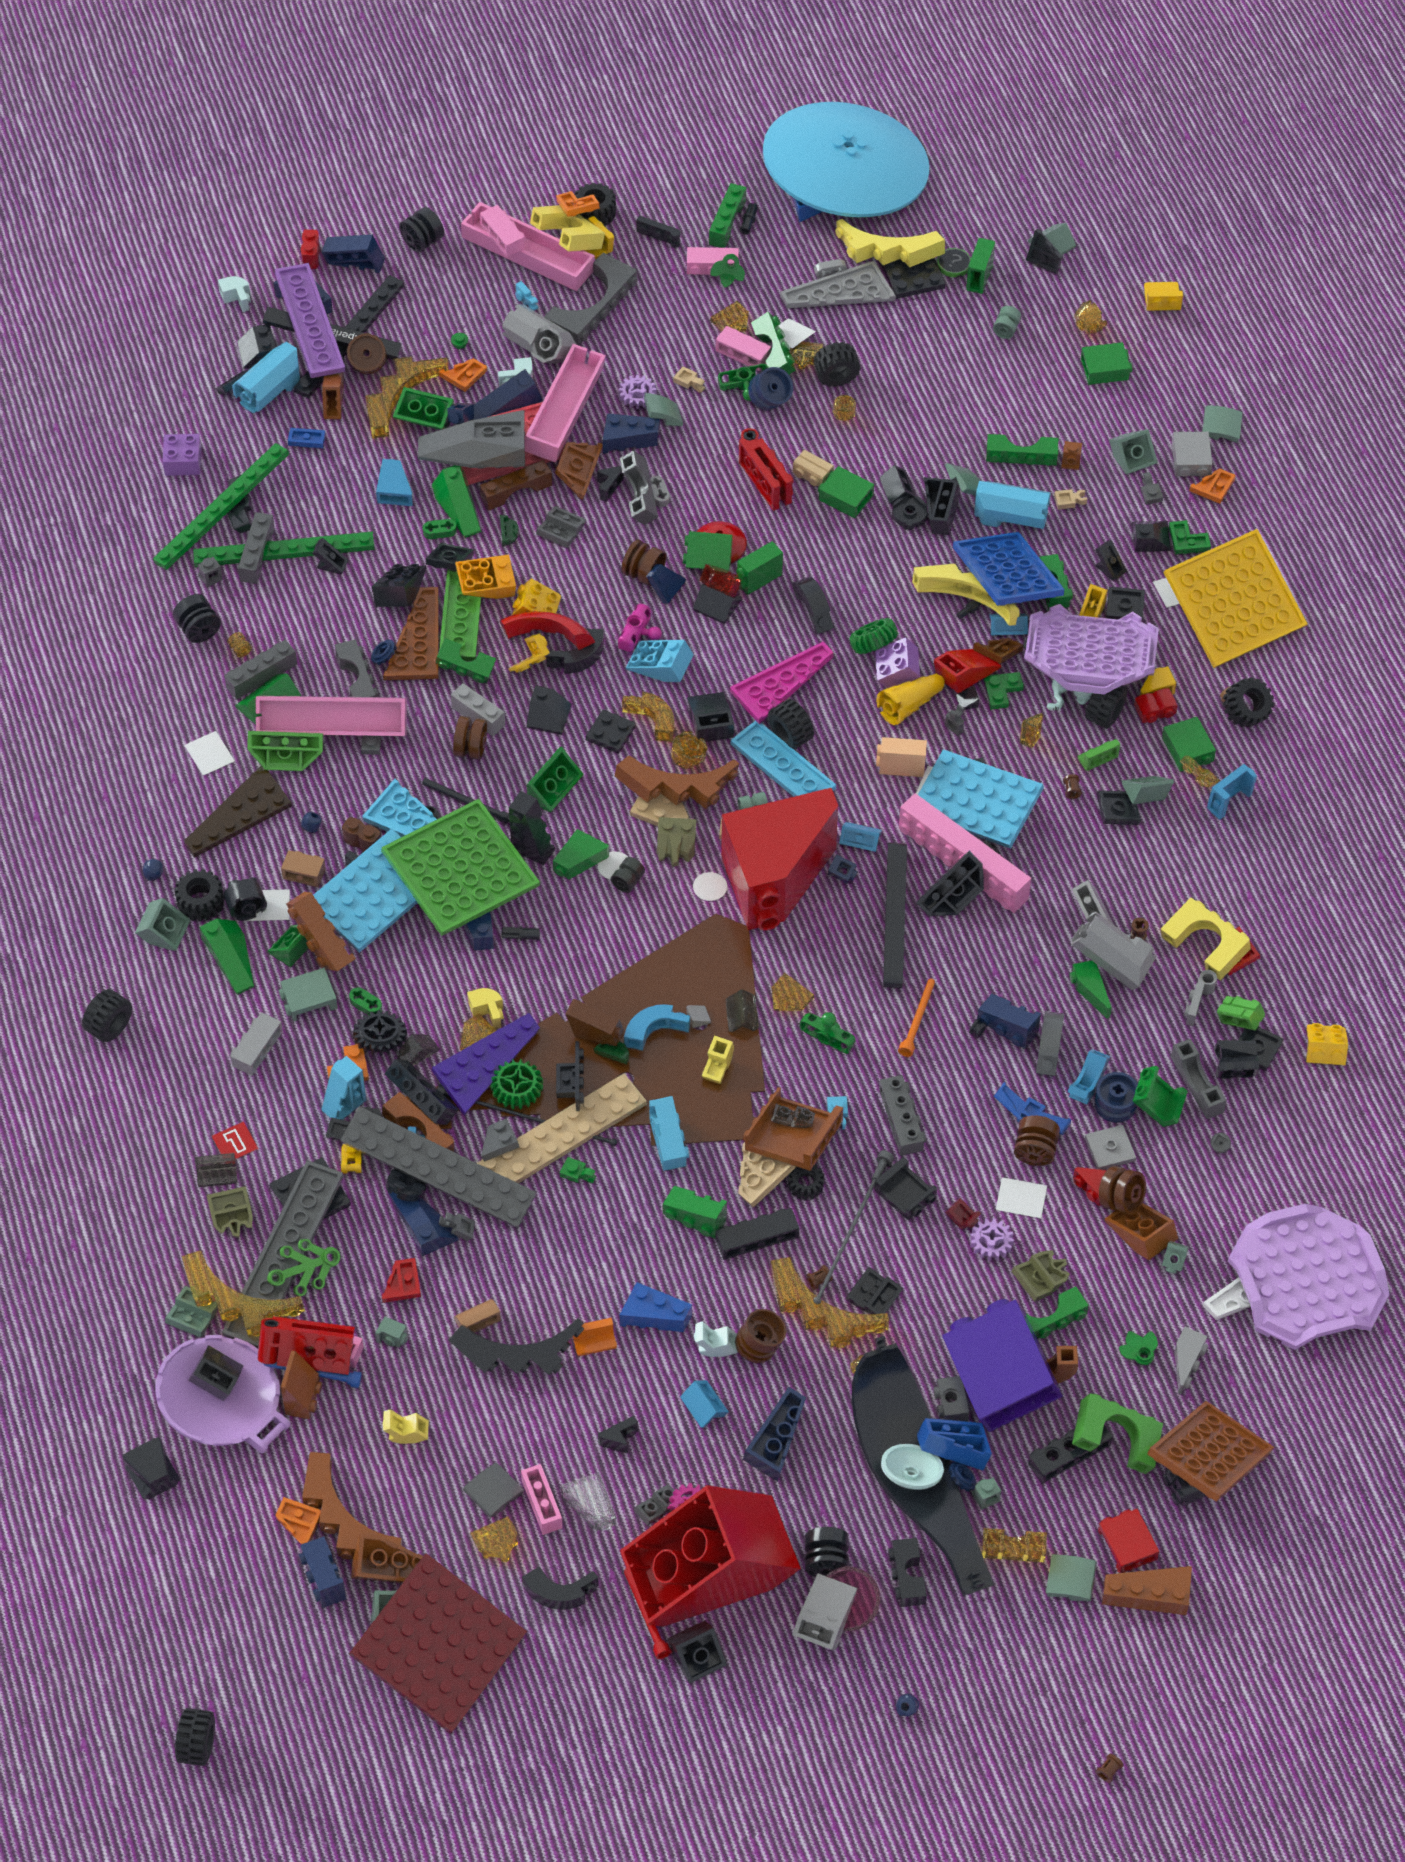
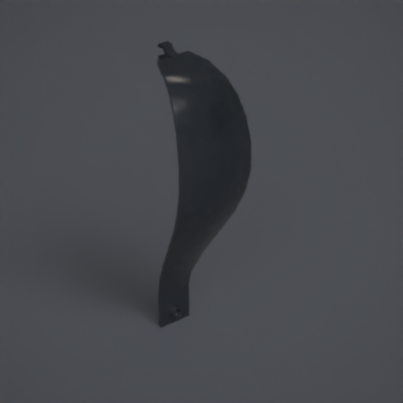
(890, 1413)

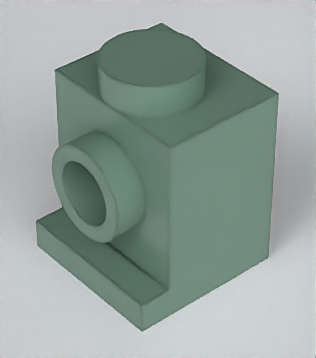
(1178, 1250)
(392, 1332)
(984, 1490)

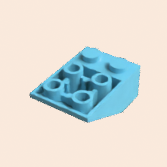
(661, 659)

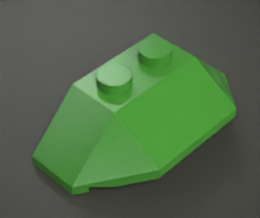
(284, 749)

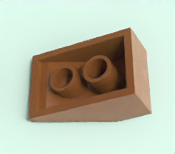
(1144, 1231)
(300, 1387)

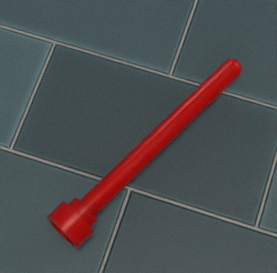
(661, 1648)

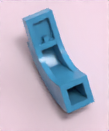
(652, 1019)
(1091, 1073)

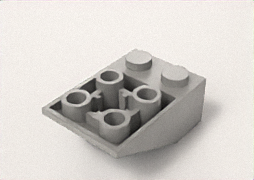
(825, 1612)

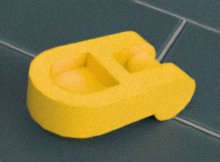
(350, 1155)

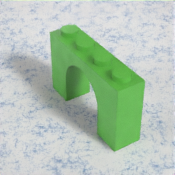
(1142, 1430)

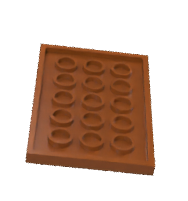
(1210, 1451)

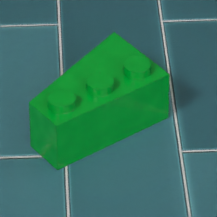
(695, 1211)

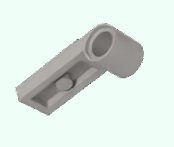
(1196, 995)

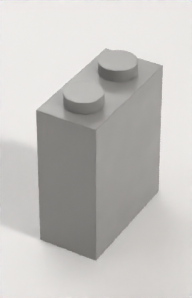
(1191, 454)

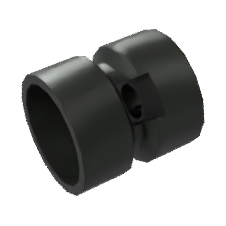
(628, 874)

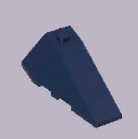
(423, 1224)

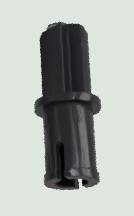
(748, 218)
(521, 933)

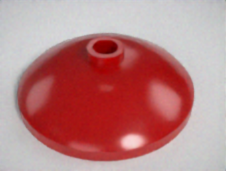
(739, 539)

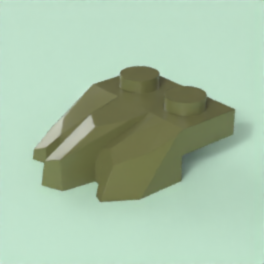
(676, 839)
(230, 1210)
(1041, 1274)

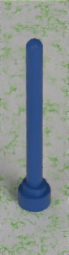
(352, 1378)

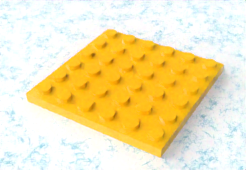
(1235, 598)

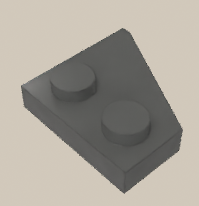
(498, 1140)

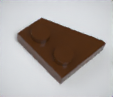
(1000, 649)

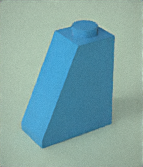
(393, 484)

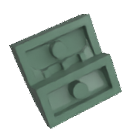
(663, 408)
(1222, 422)
(966, 478)
(188, 1316)
(1071, 1577)

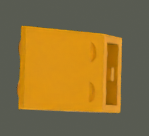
(487, 577)

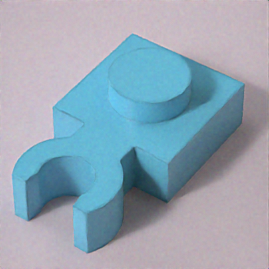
(524, 294)
(839, 1101)

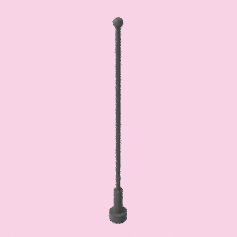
(885, 1160)

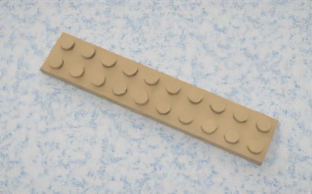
(568, 1130)

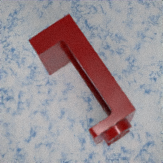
(1129, 1540)

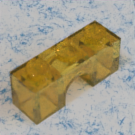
(1025, 1548)

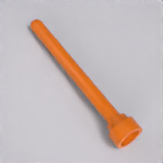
(907, 1047)

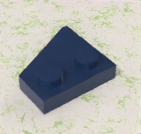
(665, 582)

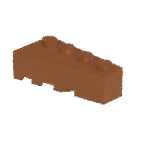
(319, 932)
(1150, 1590)

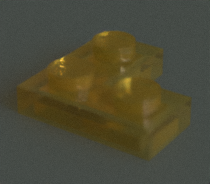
(1204, 777)

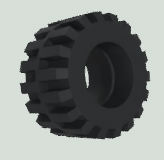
(606, 199)
(836, 364)
(1260, 697)
(1105, 708)
(791, 723)
(199, 907)
(107, 1015)
(195, 1737)

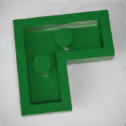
(1185, 542)
(999, 685)

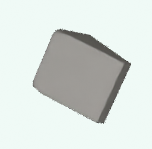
(698, 1015)

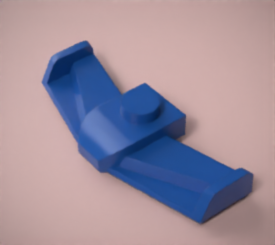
(1030, 1107)

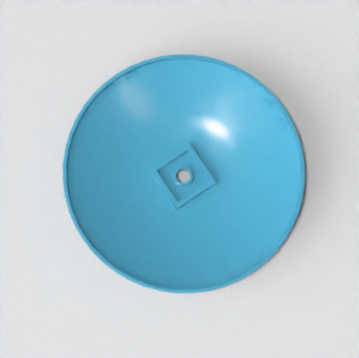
(870, 178)

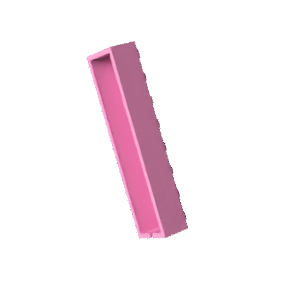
(540, 254)
(564, 403)
(332, 715)
(951, 841)

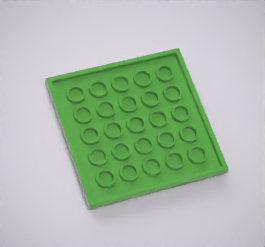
(460, 867)

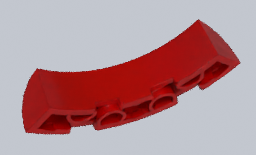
(547, 622)

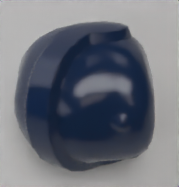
(311, 822)
(152, 869)
(903, 1708)

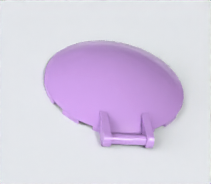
(208, 1418)

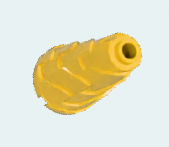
(906, 698)

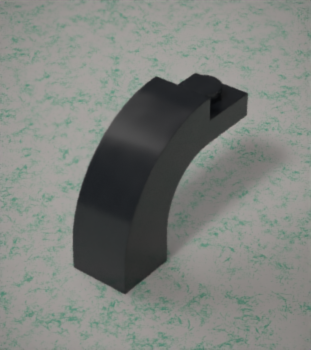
(816, 603)
(578, 660)
(557, 1595)

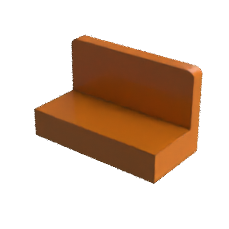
(595, 1338)

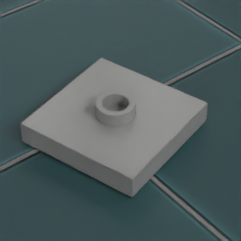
(1110, 1147)

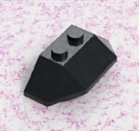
(954, 888)

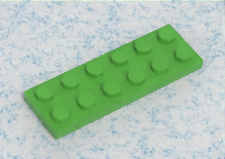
(460, 617)

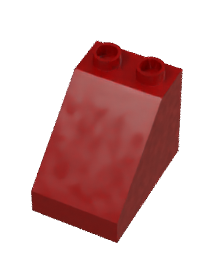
(777, 853)
(709, 1555)

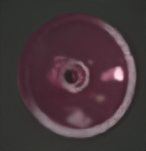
(866, 1599)

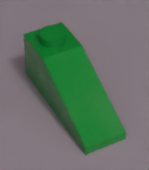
(1090, 986)

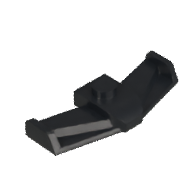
(237, 515)

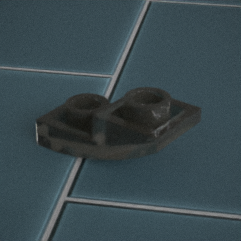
(798, 1118)

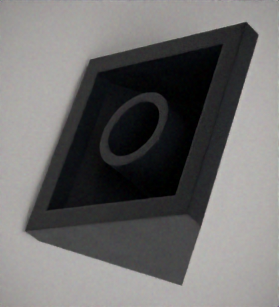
(715, 603)

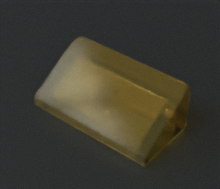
(1031, 730)

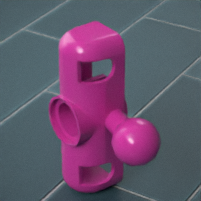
(636, 627)

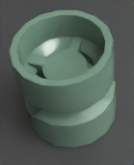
(1007, 322)
(747, 801)

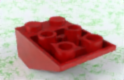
(964, 668)

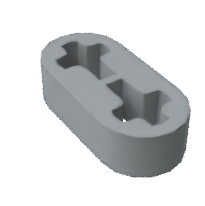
(829, 267)
(662, 490)

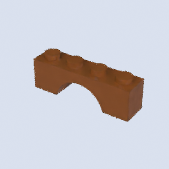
(404, 1113)

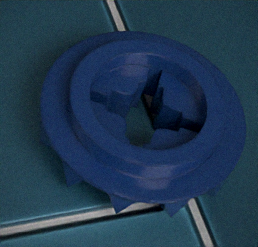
(387, 647)
(962, 1476)

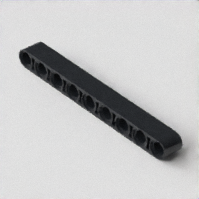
(895, 915)

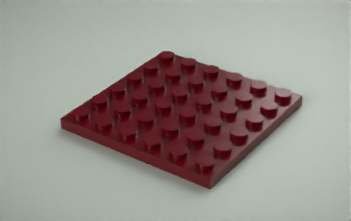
(438, 1643)

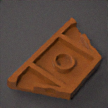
(578, 465)

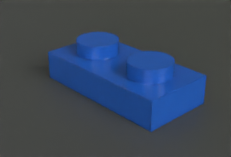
(306, 438)

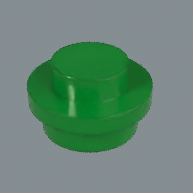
(459, 340)

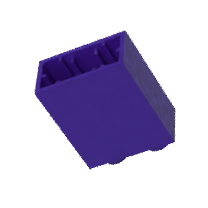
(1001, 1364)

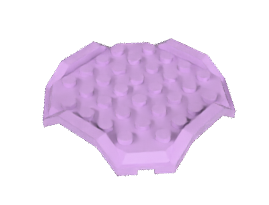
(1091, 651)
(1309, 1274)

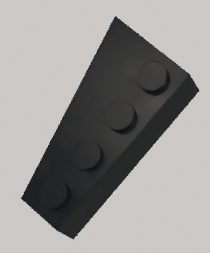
(528, 829)

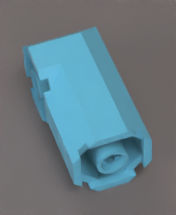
(268, 378)
(1011, 504)

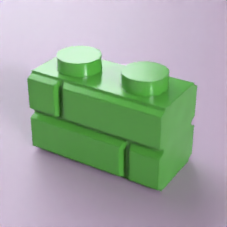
(1241, 1012)

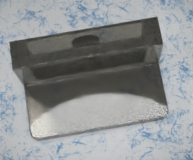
(742, 1011)
(216, 1170)

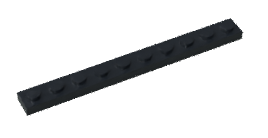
(360, 322)

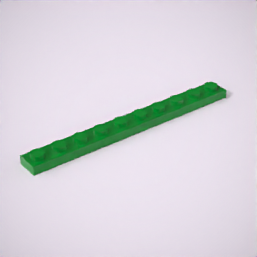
(220, 506)
(287, 548)

